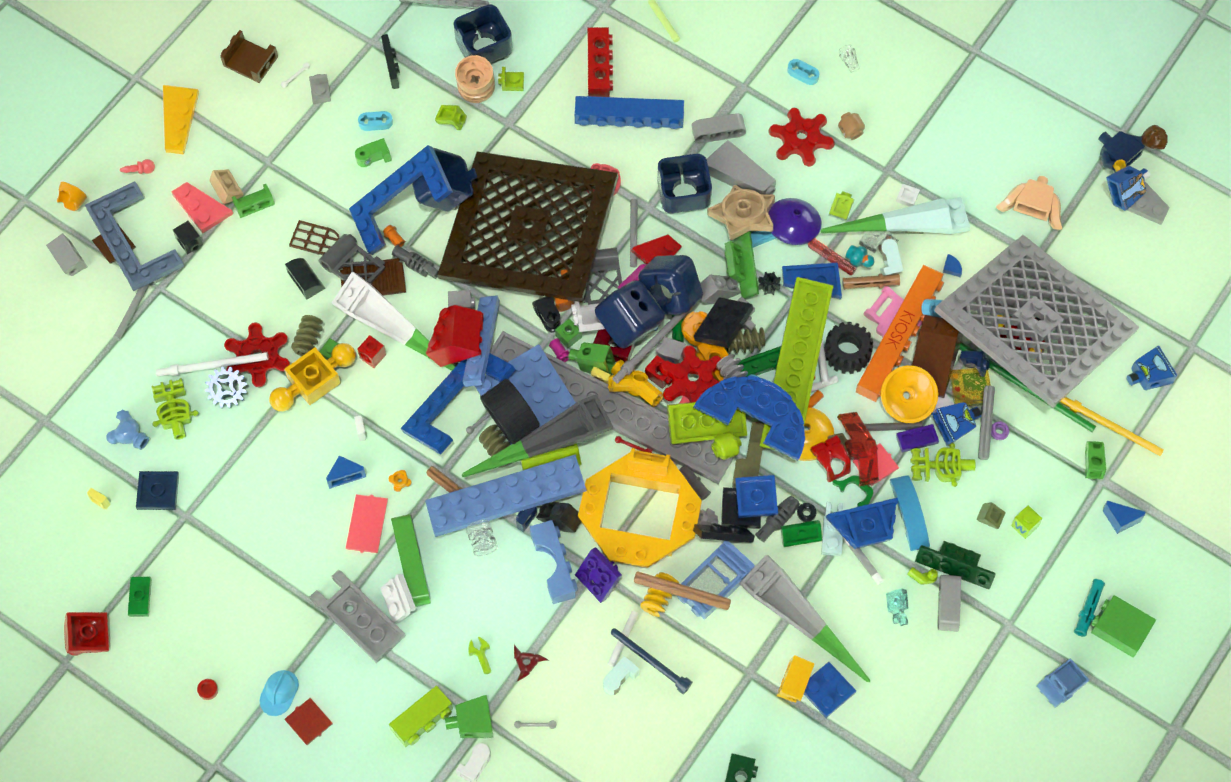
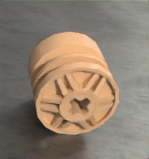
(475, 79)

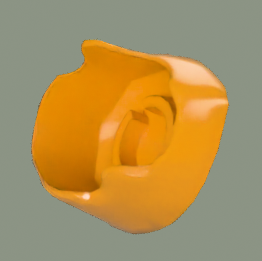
(71, 196)

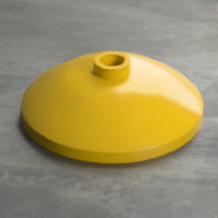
(921, 391)
(819, 430)

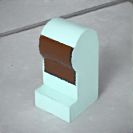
(891, 257)
(618, 675)

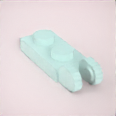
(831, 537)

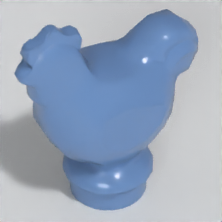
(127, 432)

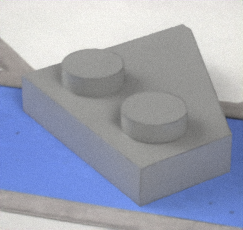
(1150, 206)

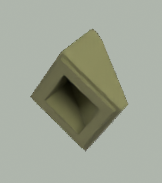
(991, 515)

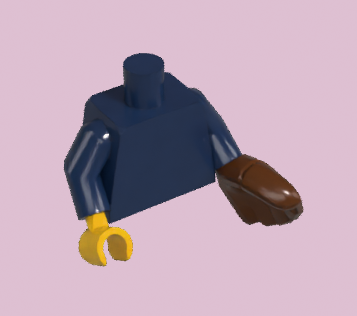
(1126, 148)

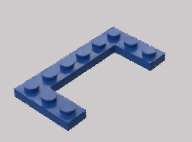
(424, 164)
(419, 423)

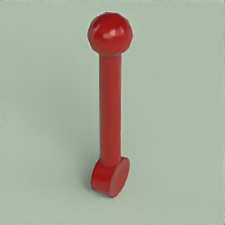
(618, 439)

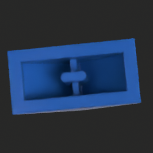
(344, 472)
(1122, 516)

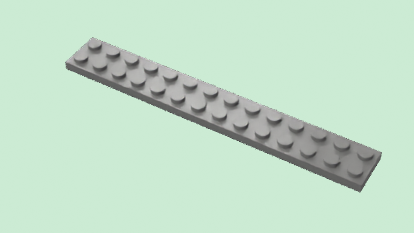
(627, 414)

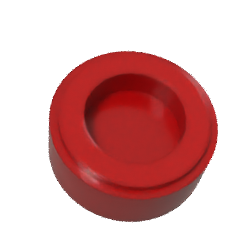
(207, 689)

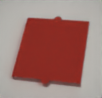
(308, 721)

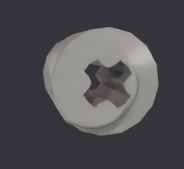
(730, 368)

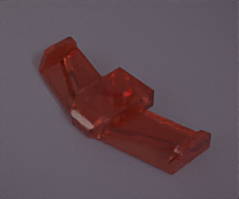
(861, 447)

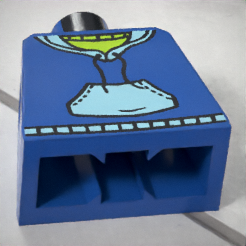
(1152, 370)
(955, 421)

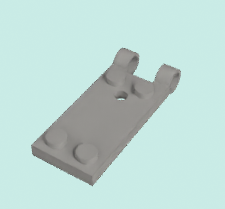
(365, 624)

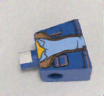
(1127, 186)

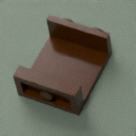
(248, 57)

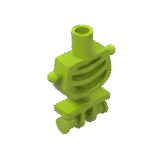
(168, 413)
(955, 466)

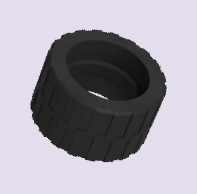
(510, 411)

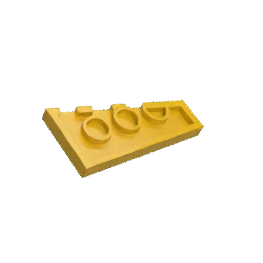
(179, 110)

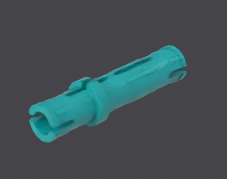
(1086, 615)

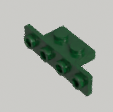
(956, 562)

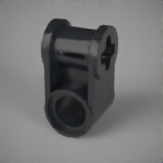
(547, 312)

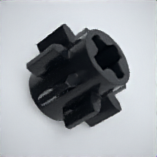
(769, 283)

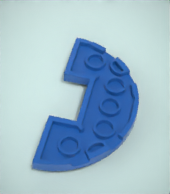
(762, 401)

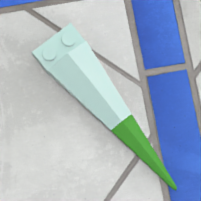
(933, 216)

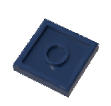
(157, 490)

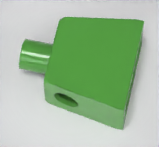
(593, 355)
(472, 719)

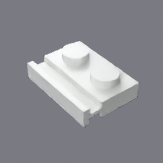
(398, 598)

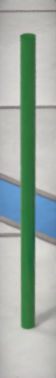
(1059, 407)

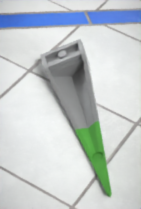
(777, 591)

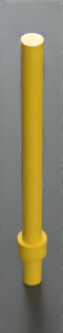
(1076, 407)

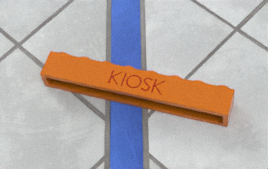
(899, 333)

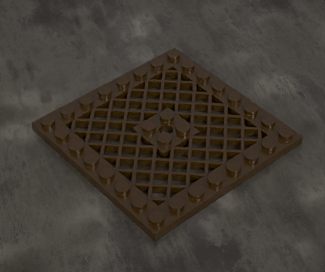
(567, 286)

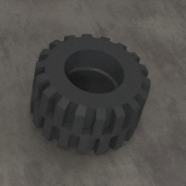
(848, 334)

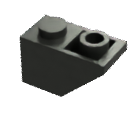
(561, 514)

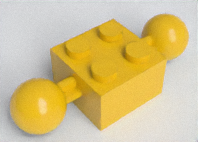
(312, 376)

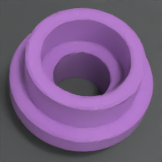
(1000, 426)

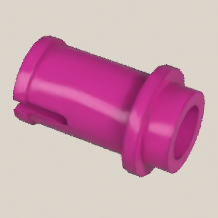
(561, 353)

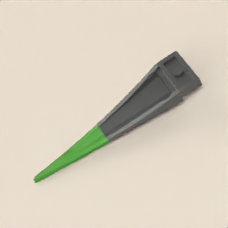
(572, 426)

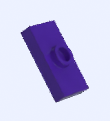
(917, 438)

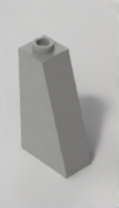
(736, 168)

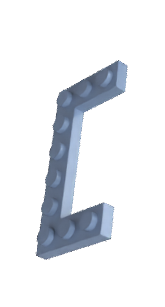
(136, 274)

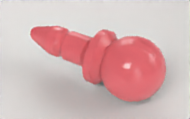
(146, 166)

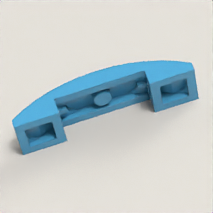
(911, 512)

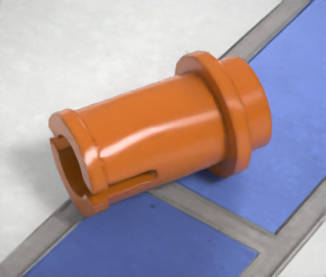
(393, 235)

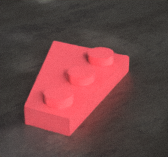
(200, 207)

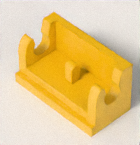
(795, 679)

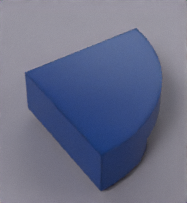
(952, 266)

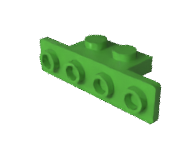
(742, 264)

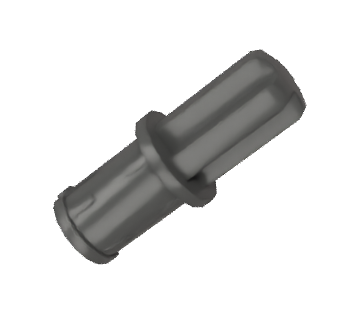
(695, 482)

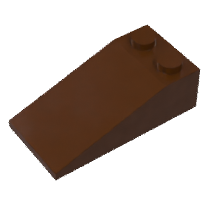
(937, 350)

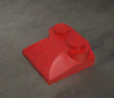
(86, 632)

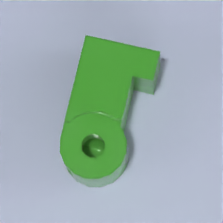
(372, 152)
(1095, 460)

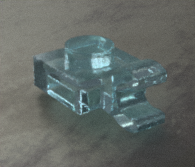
(896, 603)

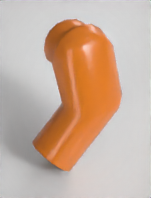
(815, 398)

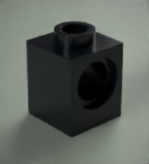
(187, 237)

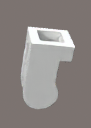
(476, 763)

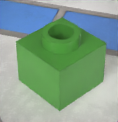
(565, 337)

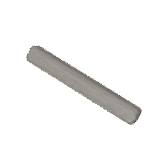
(986, 422)

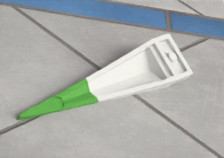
(370, 307)

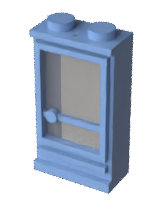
(717, 575)

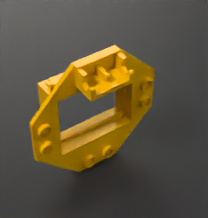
(648, 472)

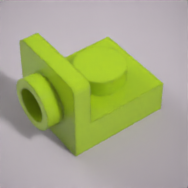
(511, 80)
(451, 115)
(842, 205)

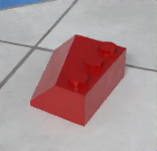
(456, 335)

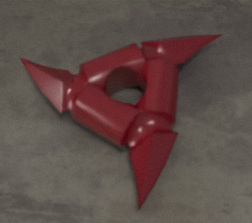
(525, 669)

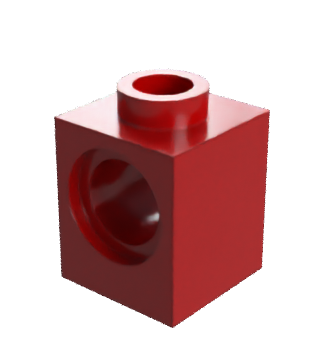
(371, 351)
(652, 369)

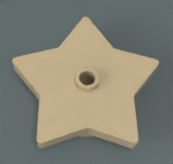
(743, 211)

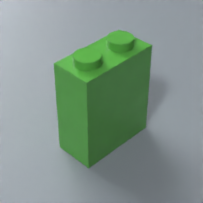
(1122, 625)

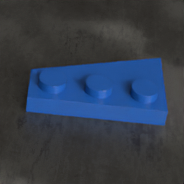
(823, 273)

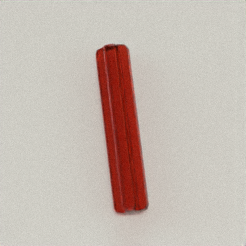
(832, 256)

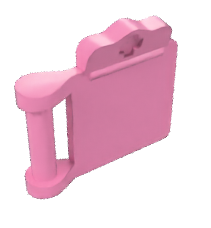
(888, 315)

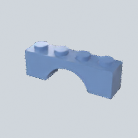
(546, 540)

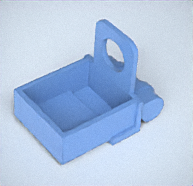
(1062, 683)

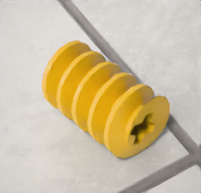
(656, 598)

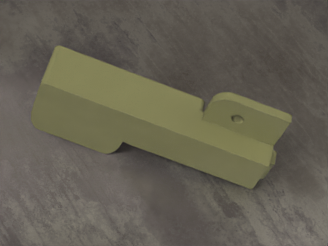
(750, 466)

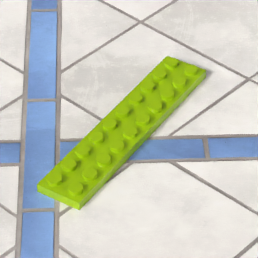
(801, 343)

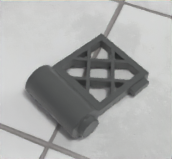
(342, 251)
(605, 261)

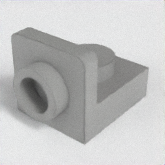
(319, 88)

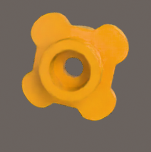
(401, 474)

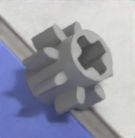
(707, 517)

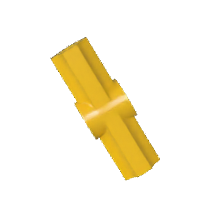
(635, 384)

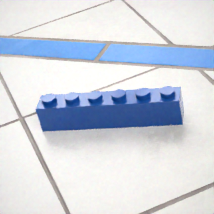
(629, 112)

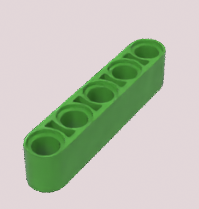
(410, 559)

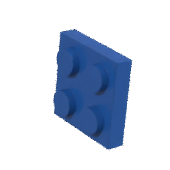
(756, 496)
(828, 690)

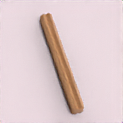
(682, 590)

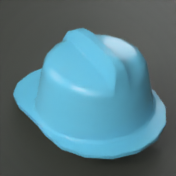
(278, 693)

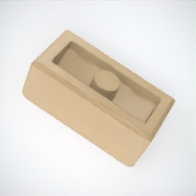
(225, 185)

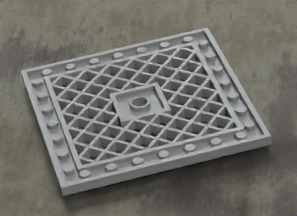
(1053, 387)

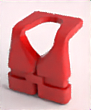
(827, 451)

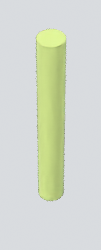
(664, 20)

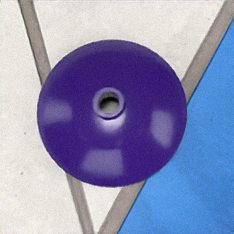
(791, 227)

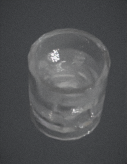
(482, 539)

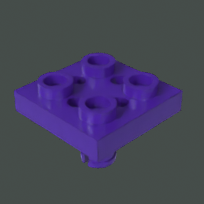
(601, 571)

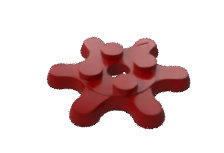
(801, 147)
(258, 343)
(679, 374)

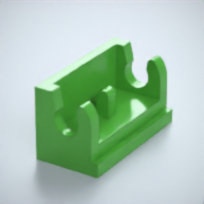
(253, 202)

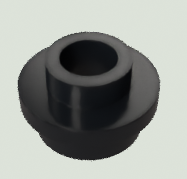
(806, 507)

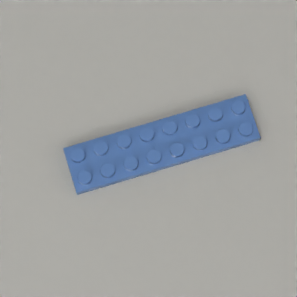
(505, 495)

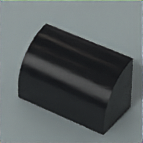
(304, 277)

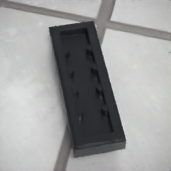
(390, 55)
(720, 532)

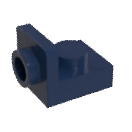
(975, 359)
(525, 517)

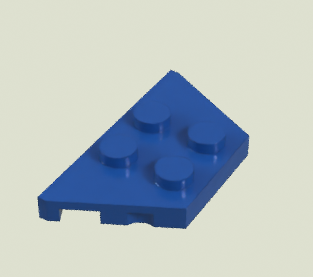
(866, 524)

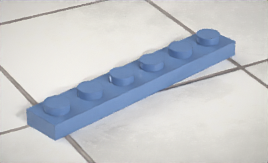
(477, 365)

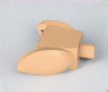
(1035, 200)

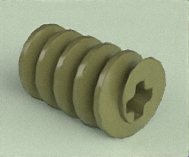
(306, 334)
(748, 340)
(492, 441)

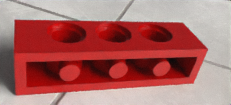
(599, 38)

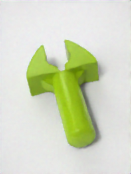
(480, 654)

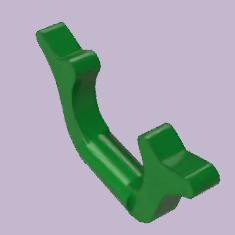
(855, 480)

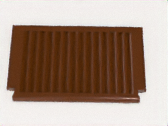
(388, 282)

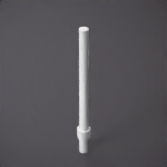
(176, 369)

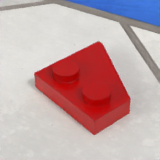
(657, 247)

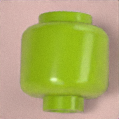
(726, 445)

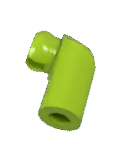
(923, 578)

